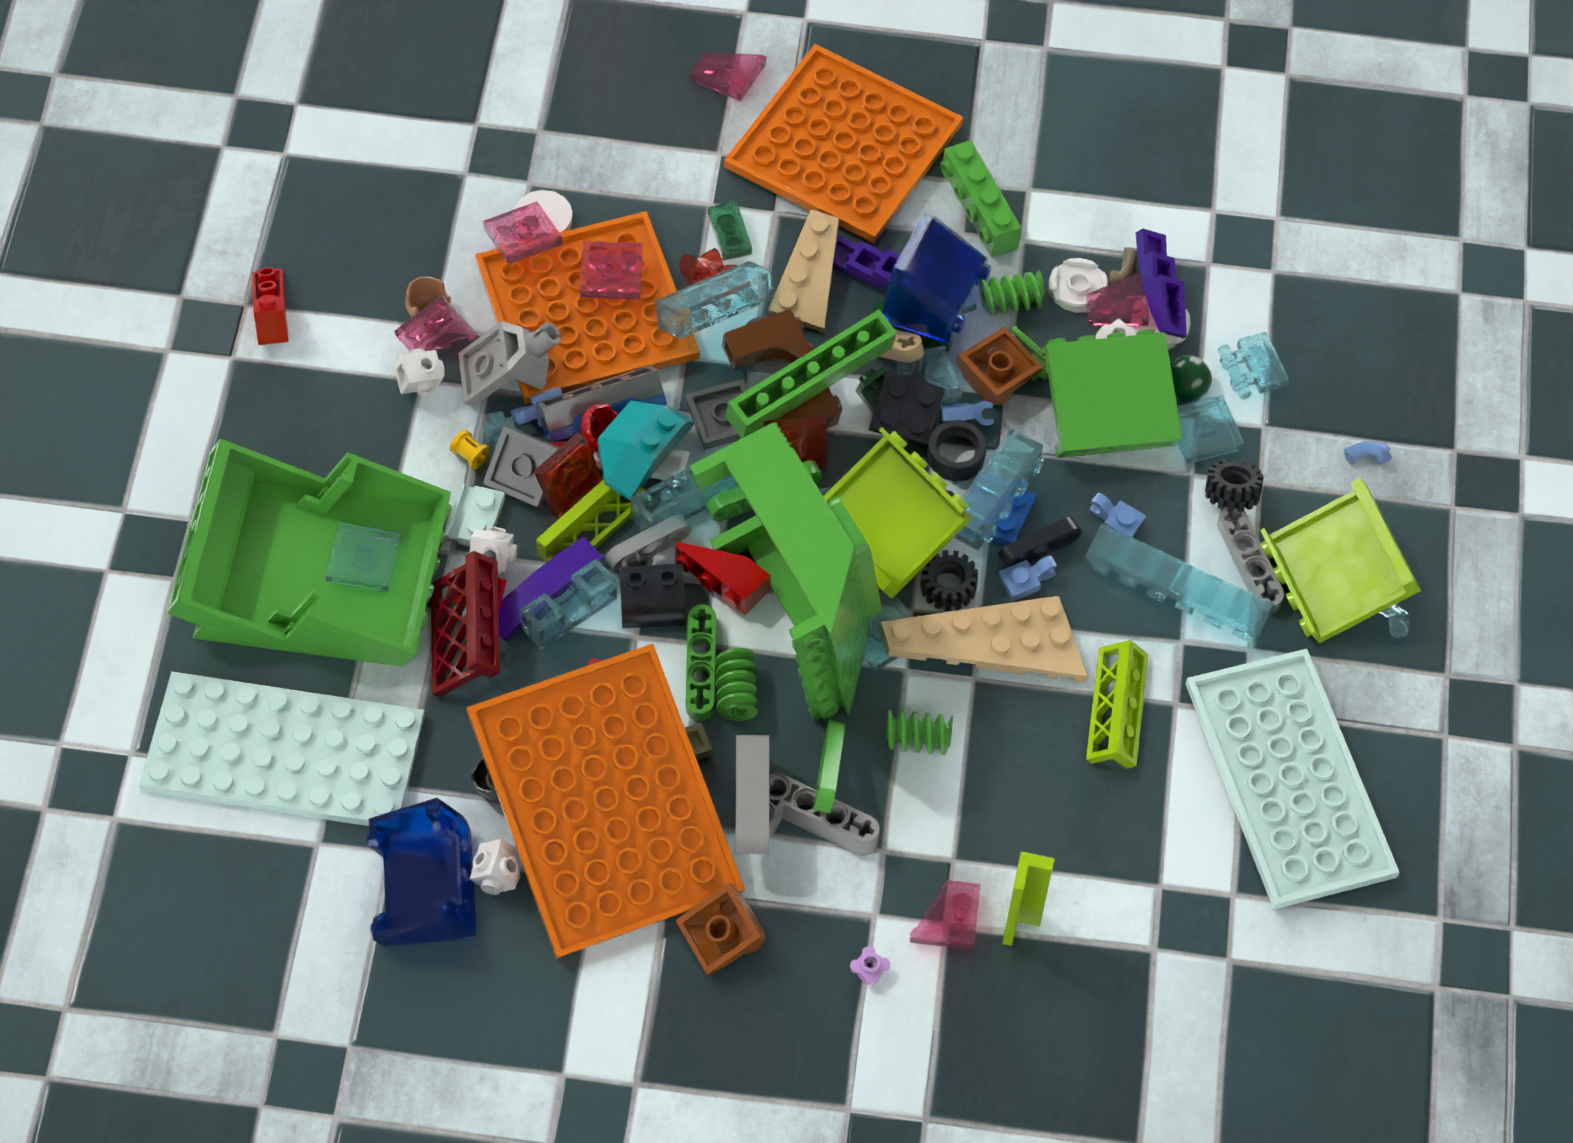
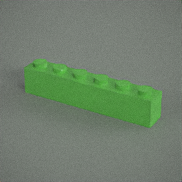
(811, 374)

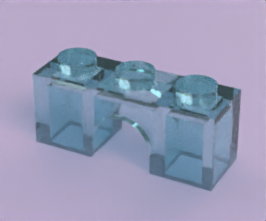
(550, 619)

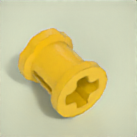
(470, 449)

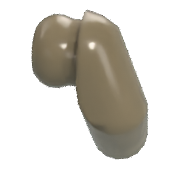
(1128, 266)

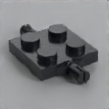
(908, 406)

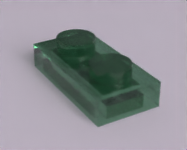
(729, 230)

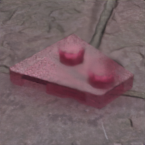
(728, 72)
(1119, 300)
(435, 327)
(951, 917)

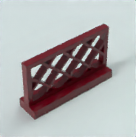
(479, 624)

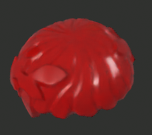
(595, 421)

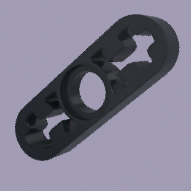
(1040, 543)

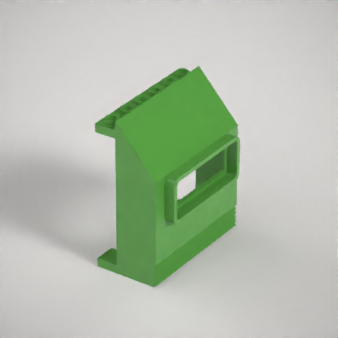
(814, 558)

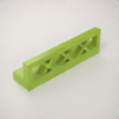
(579, 519)
(1124, 700)
(1028, 893)

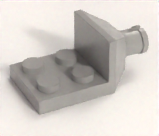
(505, 354)

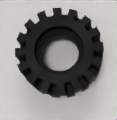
(1234, 485)
(949, 596)

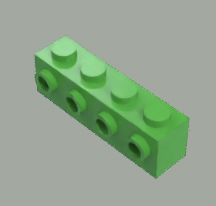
(981, 198)

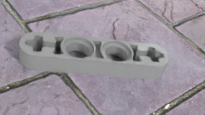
(1246, 559)

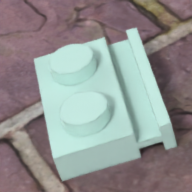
(473, 510)

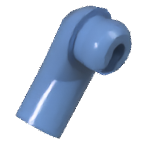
(1368, 448)

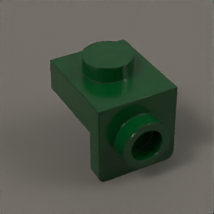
(870, 387)

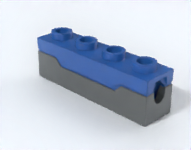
(563, 413)

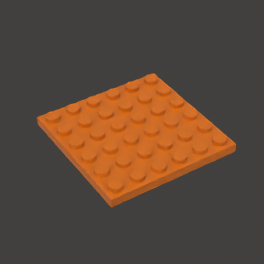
(844, 142)
(596, 334)

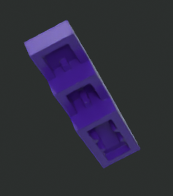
(864, 262)
(1159, 281)
(550, 578)

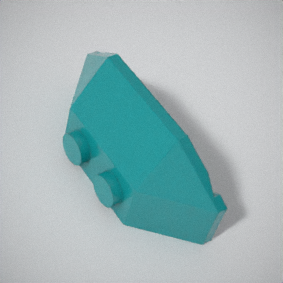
(639, 444)

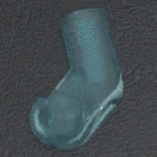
(1398, 621)

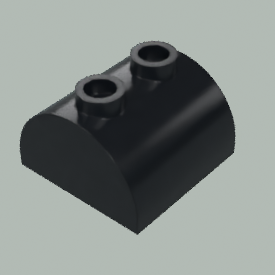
(652, 595)

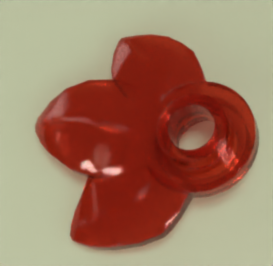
(702, 268)

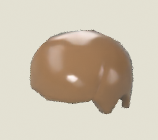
(423, 292)

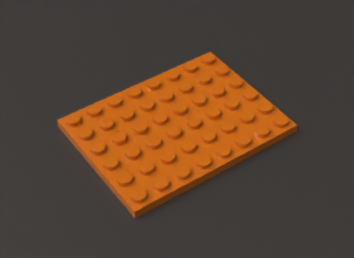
(604, 799)

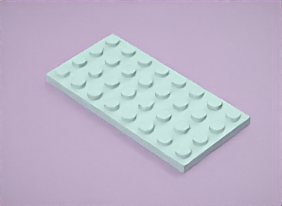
(281, 749)
(1291, 779)

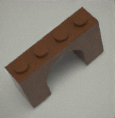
(781, 339)

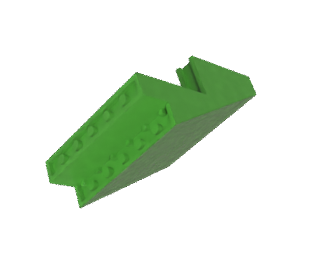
(264, 551)

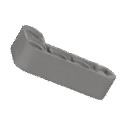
(752, 794)
(816, 822)

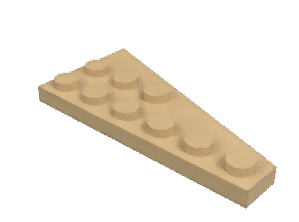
(995, 637)

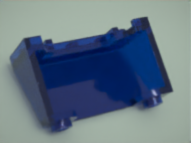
(933, 281)
(425, 875)

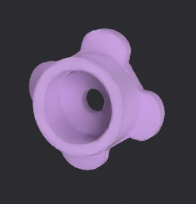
(873, 974)

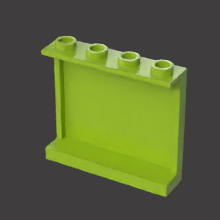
(899, 510)
(1340, 564)

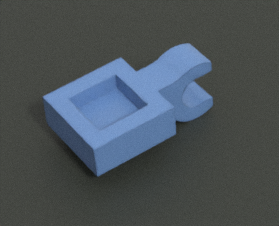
(965, 411)
(528, 413)
(1119, 517)
(1025, 580)

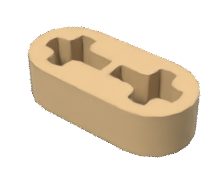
(906, 348)

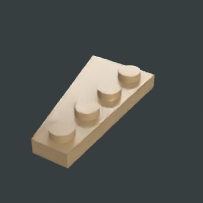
(809, 273)

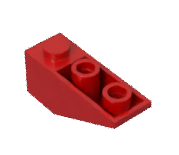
(269, 306)
(730, 575)

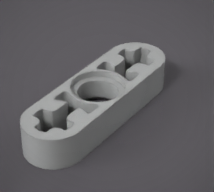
(648, 543)

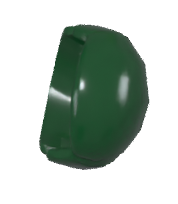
(1190, 377)

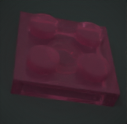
(522, 232)
(611, 270)

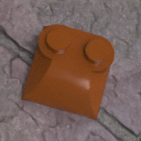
(998, 366)
(722, 929)

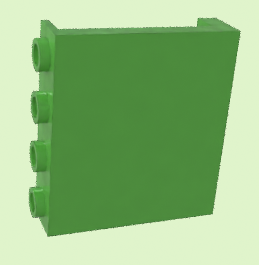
(1112, 393)

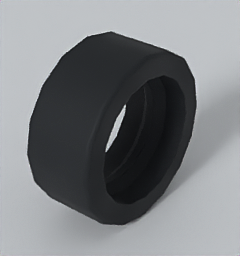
(956, 470)

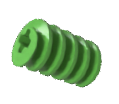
(1012, 292)
(736, 684)
(919, 732)

